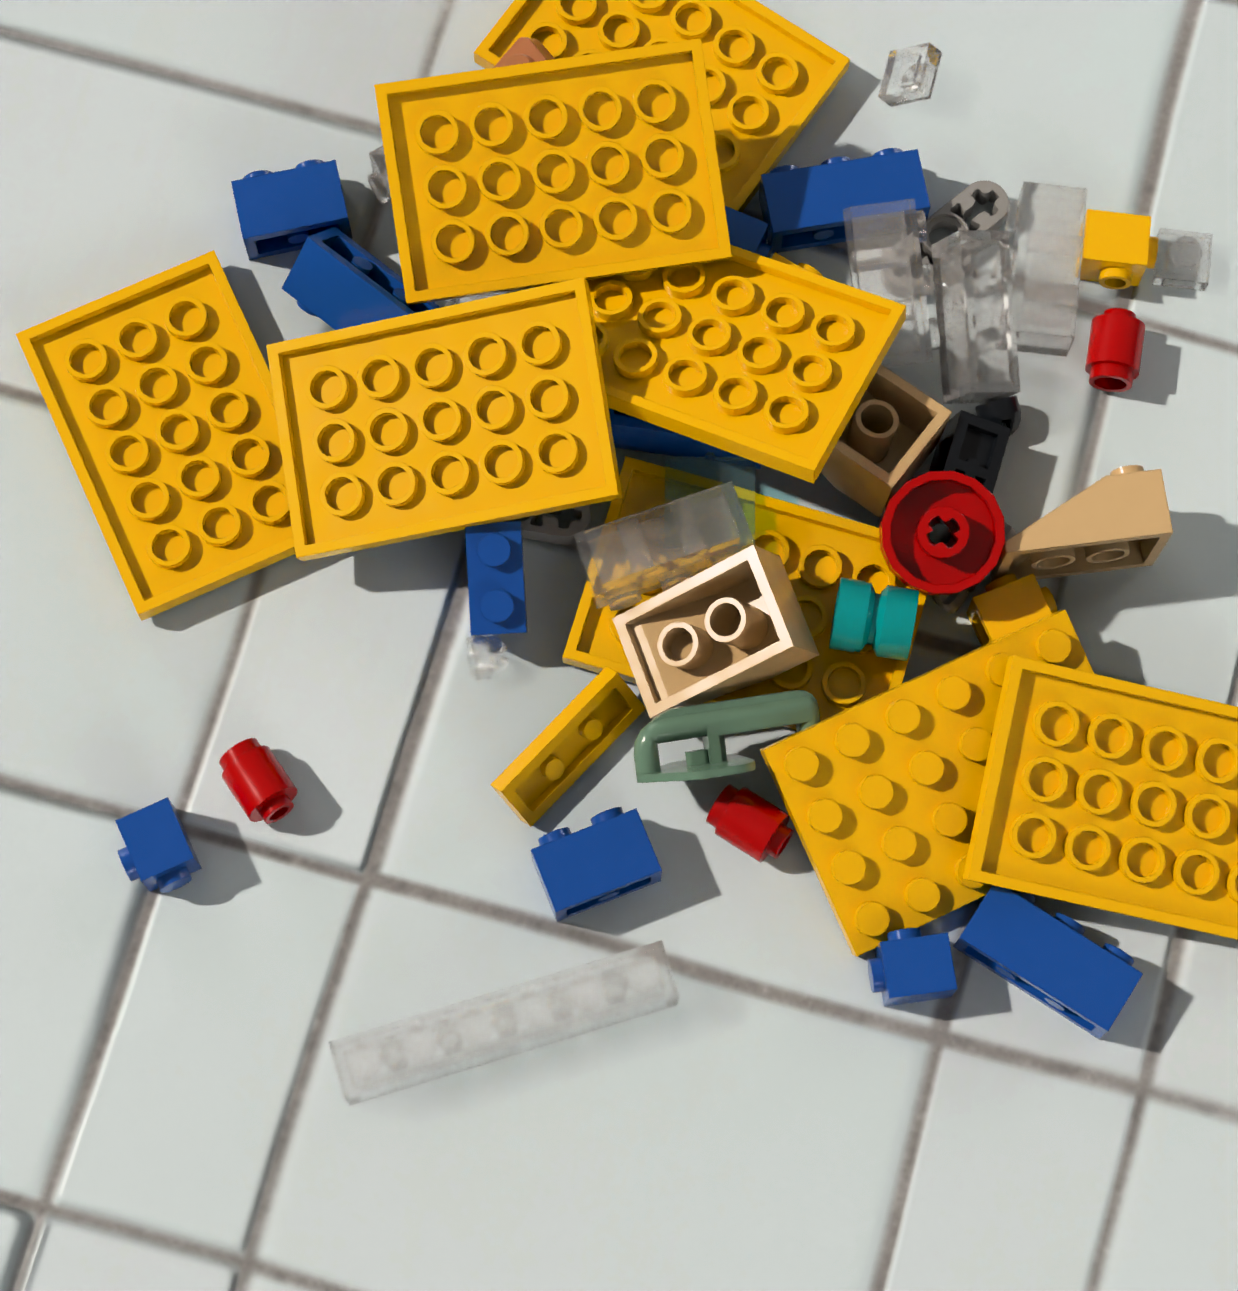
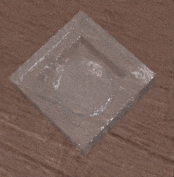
(910, 74)
(1183, 259)

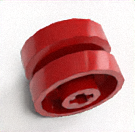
(974, 526)

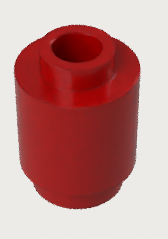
(1114, 350)
(258, 781)
(750, 823)

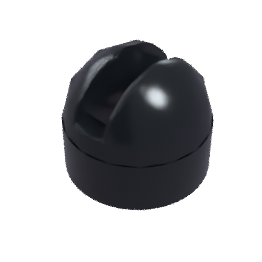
(1002, 411)

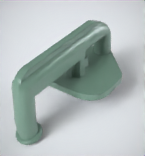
(711, 723)

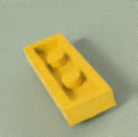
(568, 746)

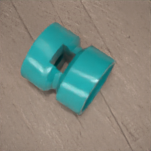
(874, 619)

